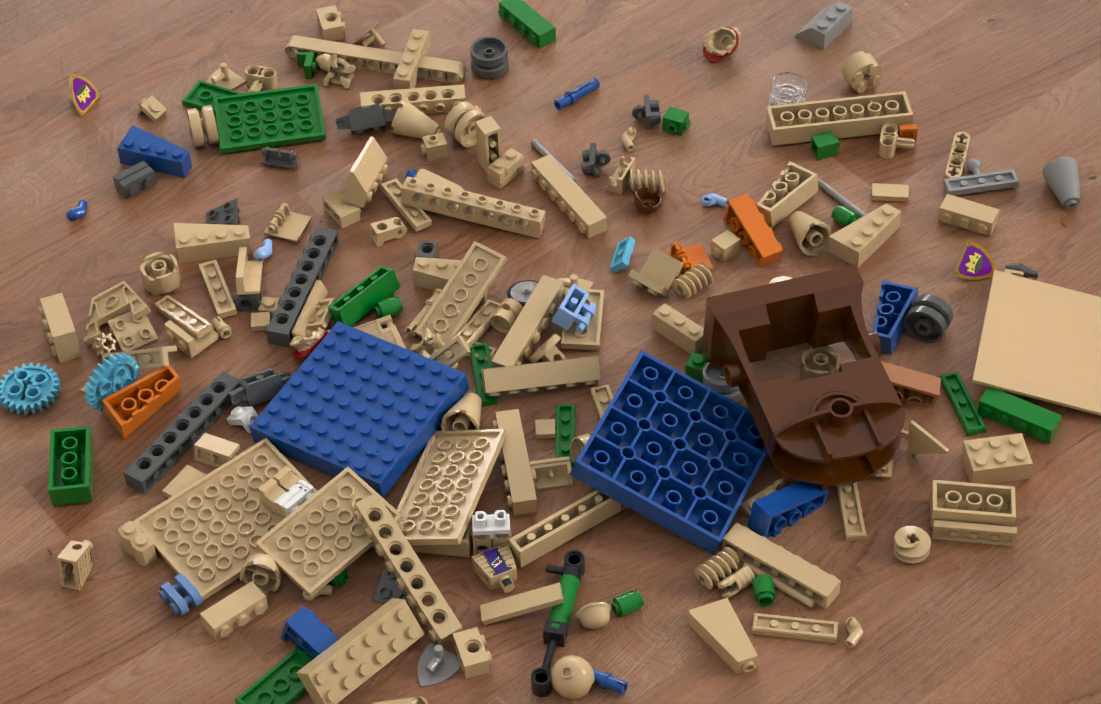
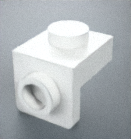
(242, 416)

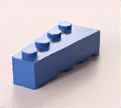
(155, 151)
(893, 306)
(785, 507)

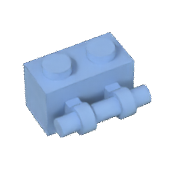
(570, 307)

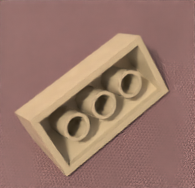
(366, 174)

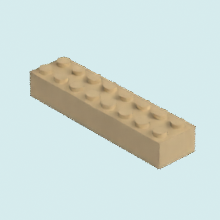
(842, 116)

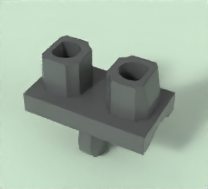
(649, 112)
(594, 160)

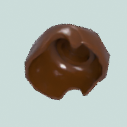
(646, 201)

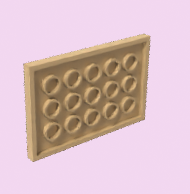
(322, 533)

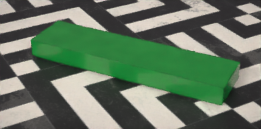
(478, 364)
(962, 404)
(564, 430)

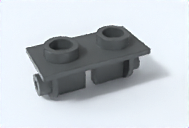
(284, 159)

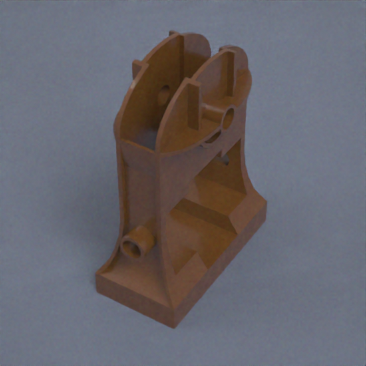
(821, 427)

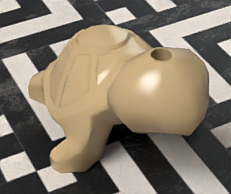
(338, 70)
(429, 345)

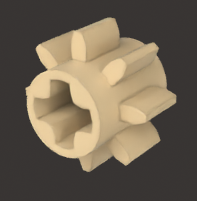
(99, 343)

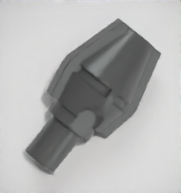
(1020, 267)

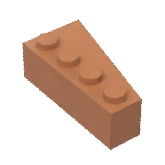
(913, 386)

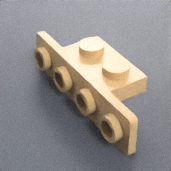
(315, 311)

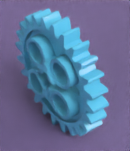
(110, 377)
(29, 388)

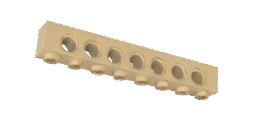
(473, 207)
(374, 507)

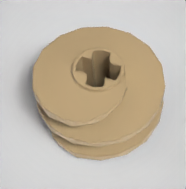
(911, 544)

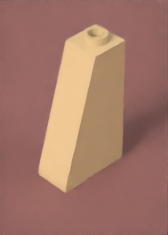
(724, 634)

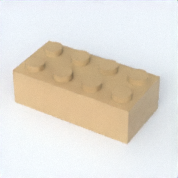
(972, 503)

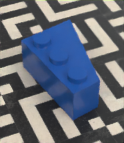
(308, 632)

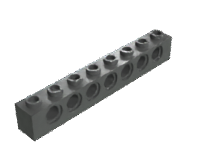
(309, 269)
(181, 434)

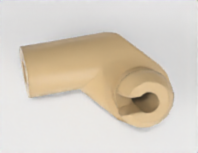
(628, 137)

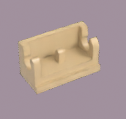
(621, 177)
(214, 450)
(551, 473)

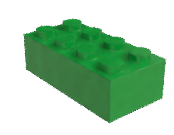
(71, 465)

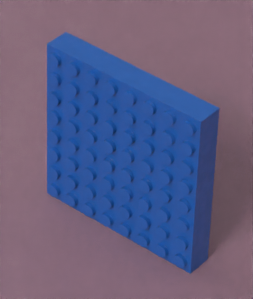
(360, 407)
(673, 452)

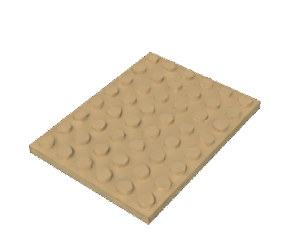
(218, 519)

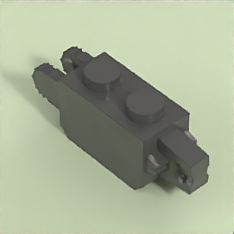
(365, 117)
(259, 387)

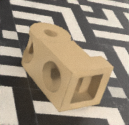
(387, 230)

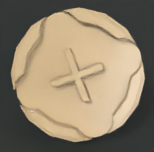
(548, 351)

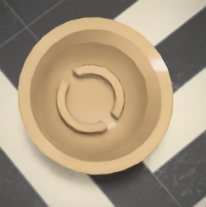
(594, 615)

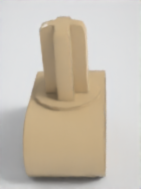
(260, 78)
(890, 141)

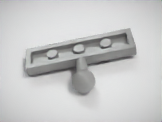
(980, 182)

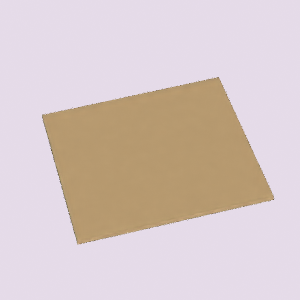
(1041, 343)

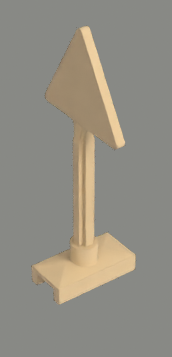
(921, 441)

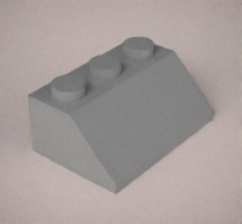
(826, 25)

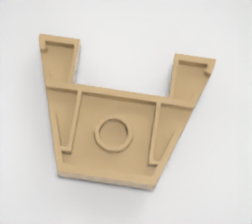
(111, 304)

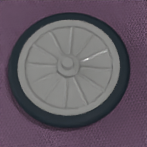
(522, 291)

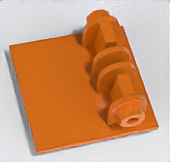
(689, 256)

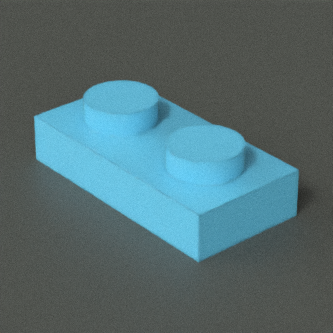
(622, 254)

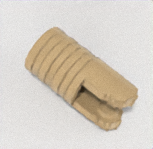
(737, 581)

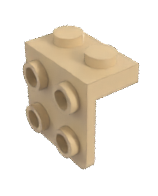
(657, 272)
(187, 342)

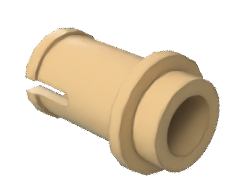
(223, 330)

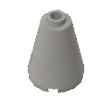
(1064, 180)

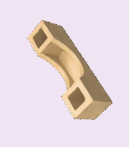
(416, 47)

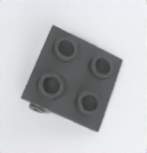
(225, 214)
(389, 589)

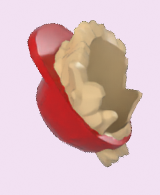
(720, 43)
(306, 344)

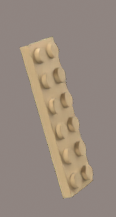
(462, 292)

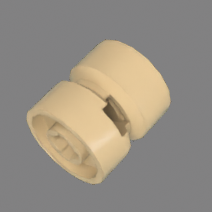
(506, 315)

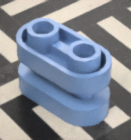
(177, 603)

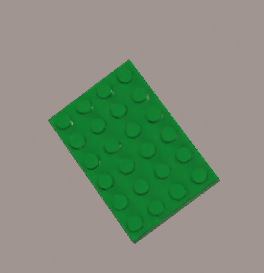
(269, 118)

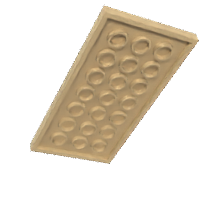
(448, 485)

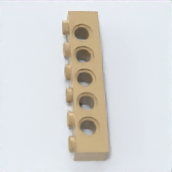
(427, 99)

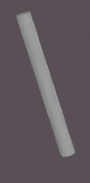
(544, 152)
(837, 196)

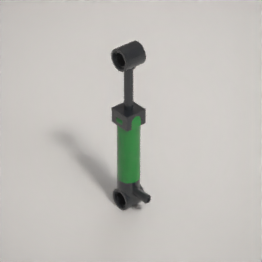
(556, 626)

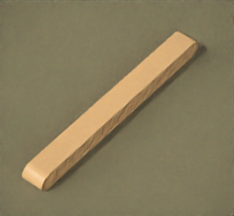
(377, 59)

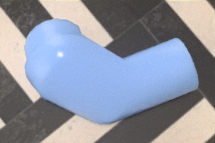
(713, 199)
(265, 251)

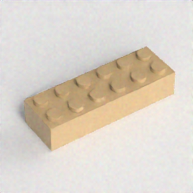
(360, 653)

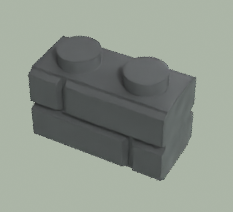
(134, 179)

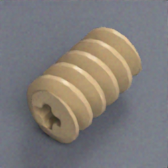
(644, 180)
(693, 280)
(717, 568)

